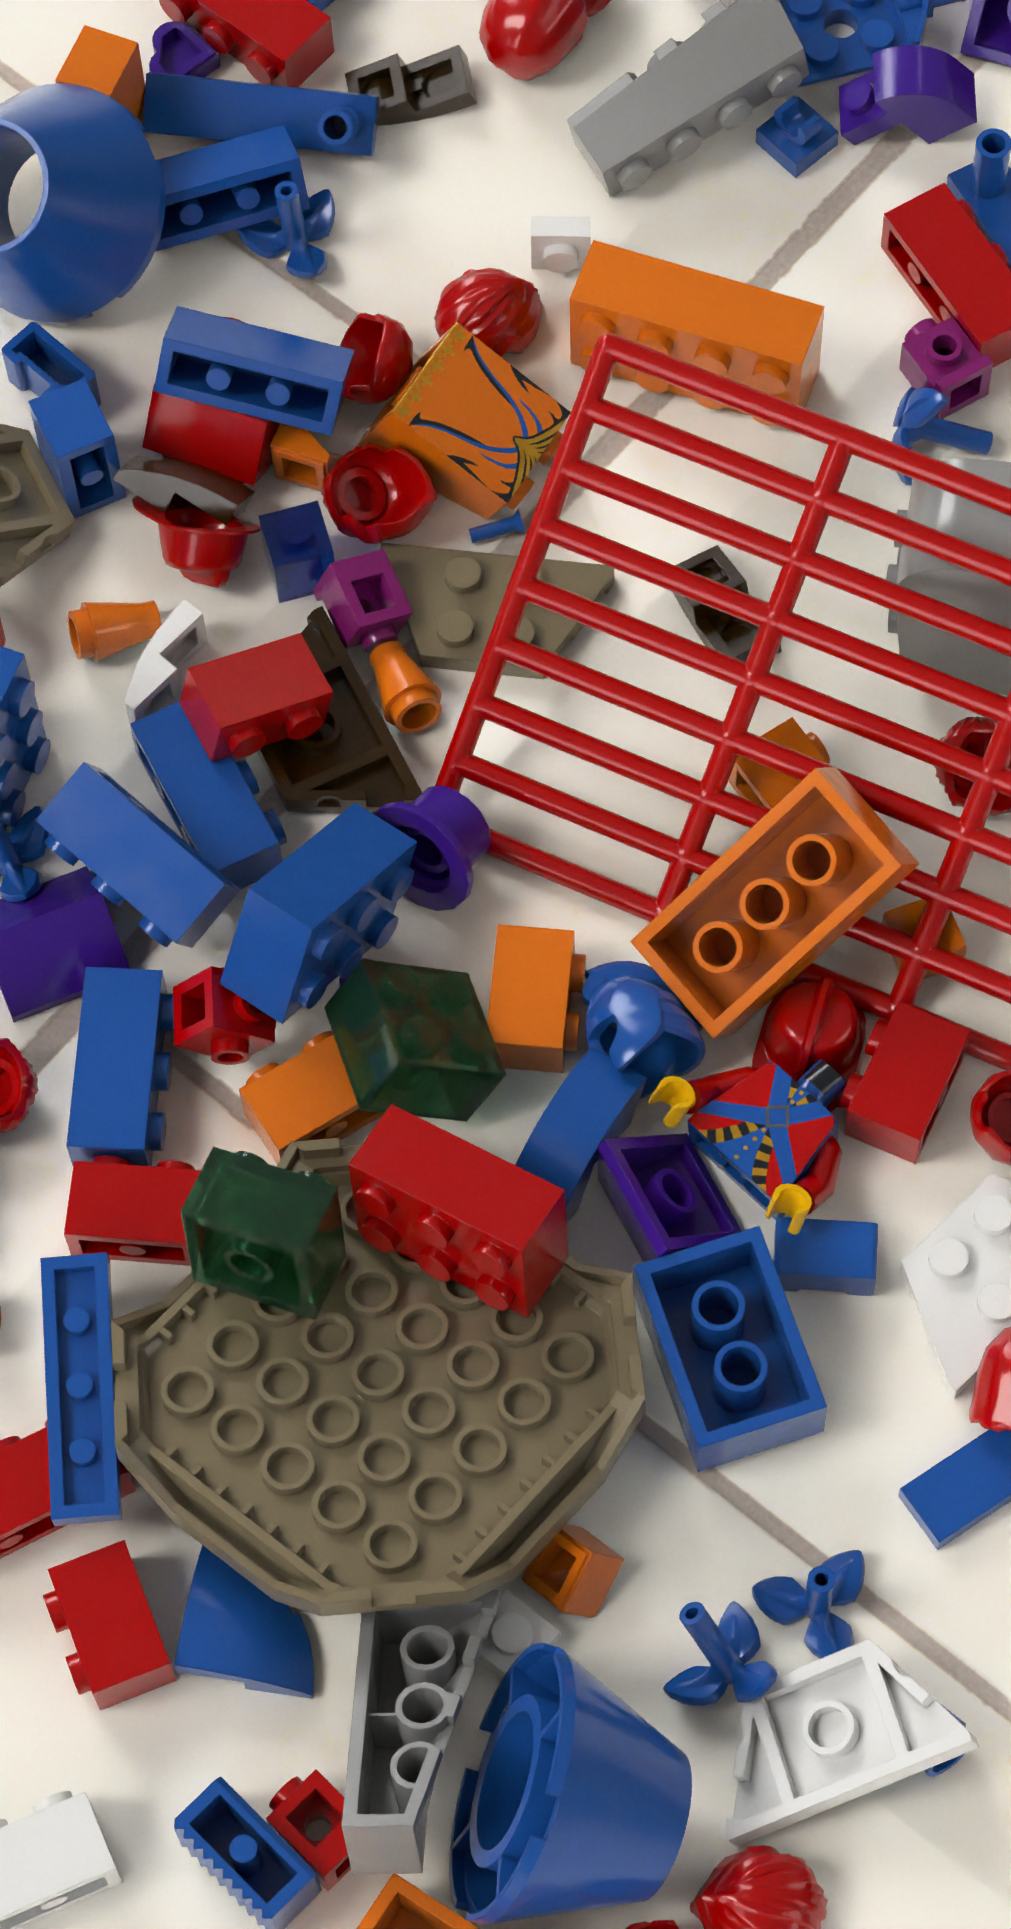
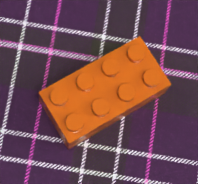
(698, 318)
(774, 902)

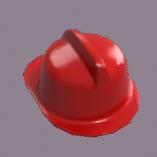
(197, 542)
(812, 1024)

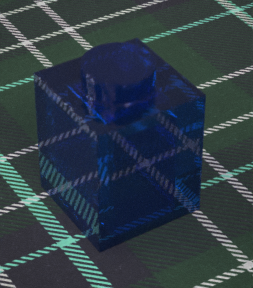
(296, 549)

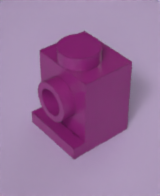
(946, 361)
(364, 600)

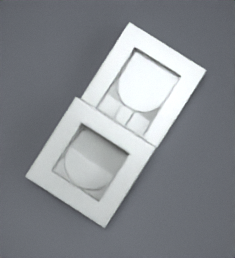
(156, 675)

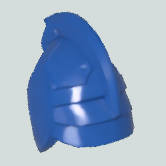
(640, 1022)

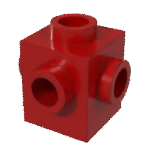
(217, 1020)

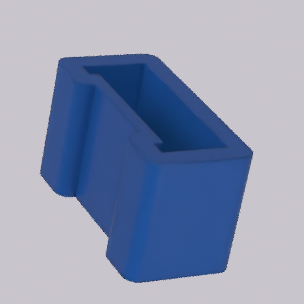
(40, 361)
(827, 1256)

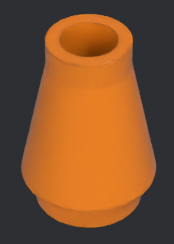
(111, 627)
(405, 691)

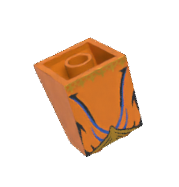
(471, 423)

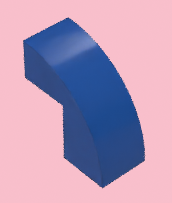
(586, 1109)

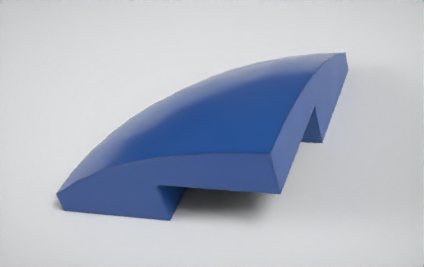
(242, 1634)

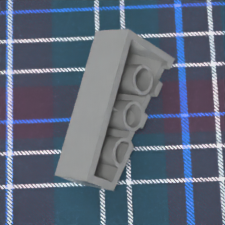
(689, 92)
(404, 1709)

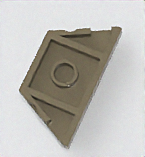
(31, 504)
(460, 595)

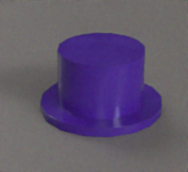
(449, 842)

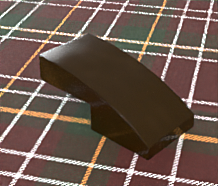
(417, 89)
(169, 480)
(713, 626)

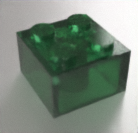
(414, 1040)
(264, 1231)

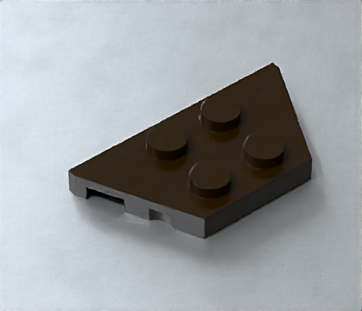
(351, 754)

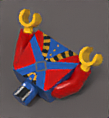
(764, 1132)

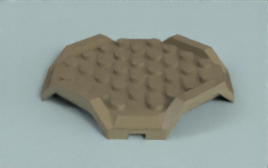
(390, 1443)

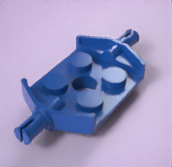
(876, 27)

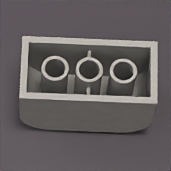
(955, 584)

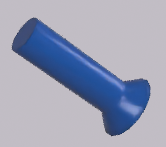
(497, 528)

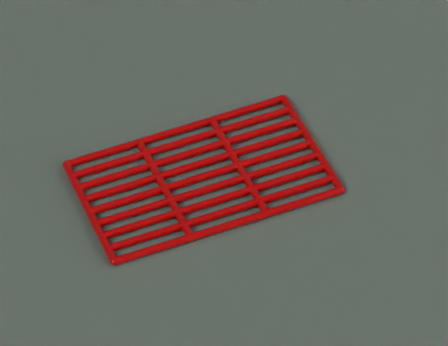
(753, 676)

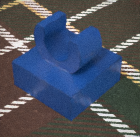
(796, 136)

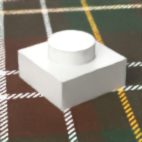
(559, 242)
(513, 1631)

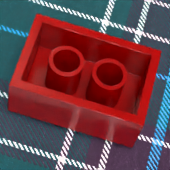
(459, 1211)

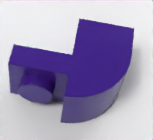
(912, 88)

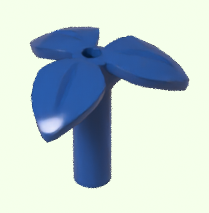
(295, 232)
(917, 422)
(18, 847)
(828, 1585)
(727, 1650)

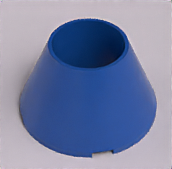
(96, 206)
(569, 1800)

